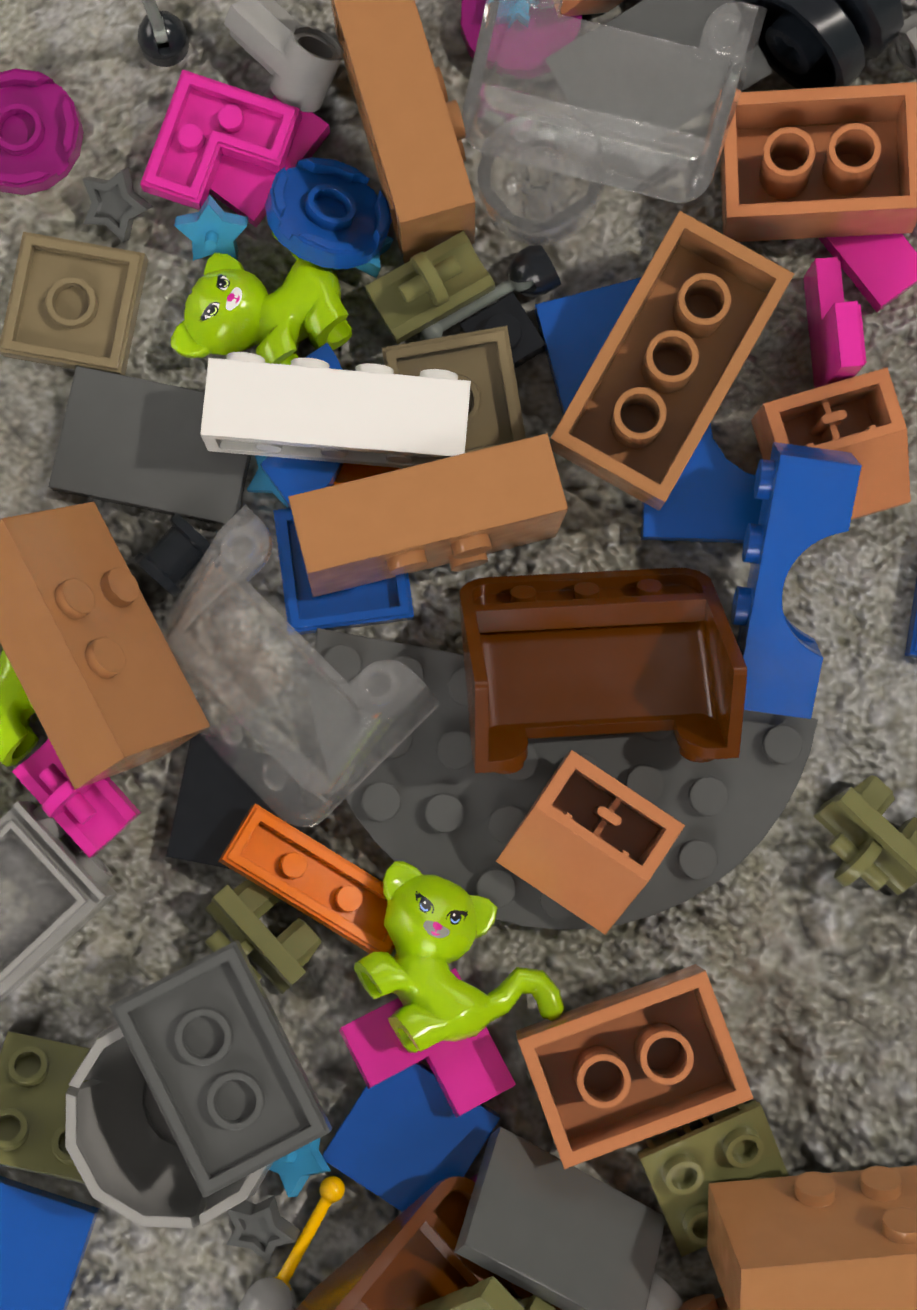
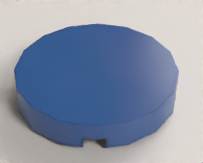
(327, 213)

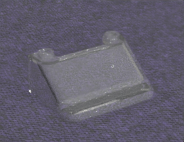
(607, 97)
(271, 697)

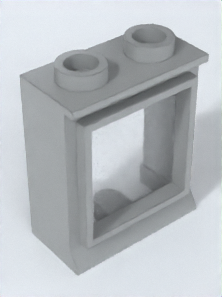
(44, 892)

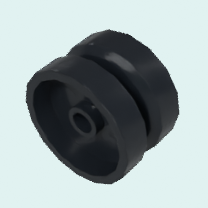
(826, 39)

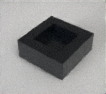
(523, 335)

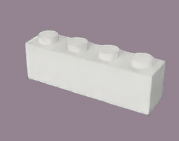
(333, 413)

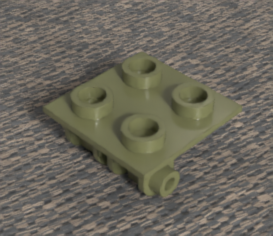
(33, 1104)
(729, 1149)

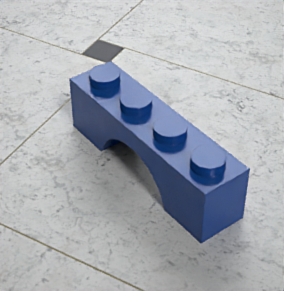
(804, 500)

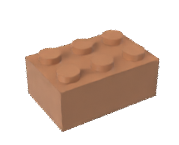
(821, 163)
(633, 1065)

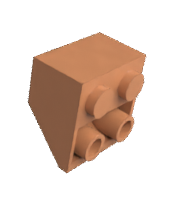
(852, 417)
(590, 842)

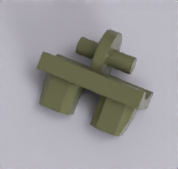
(430, 287)
(867, 840)
(277, 958)

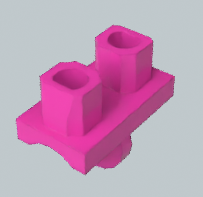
(88, 814)

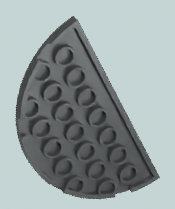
(454, 822)

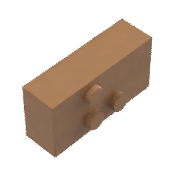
(407, 122)
(670, 360)
(429, 515)
(89, 646)
(817, 1240)

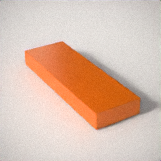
(310, 878)

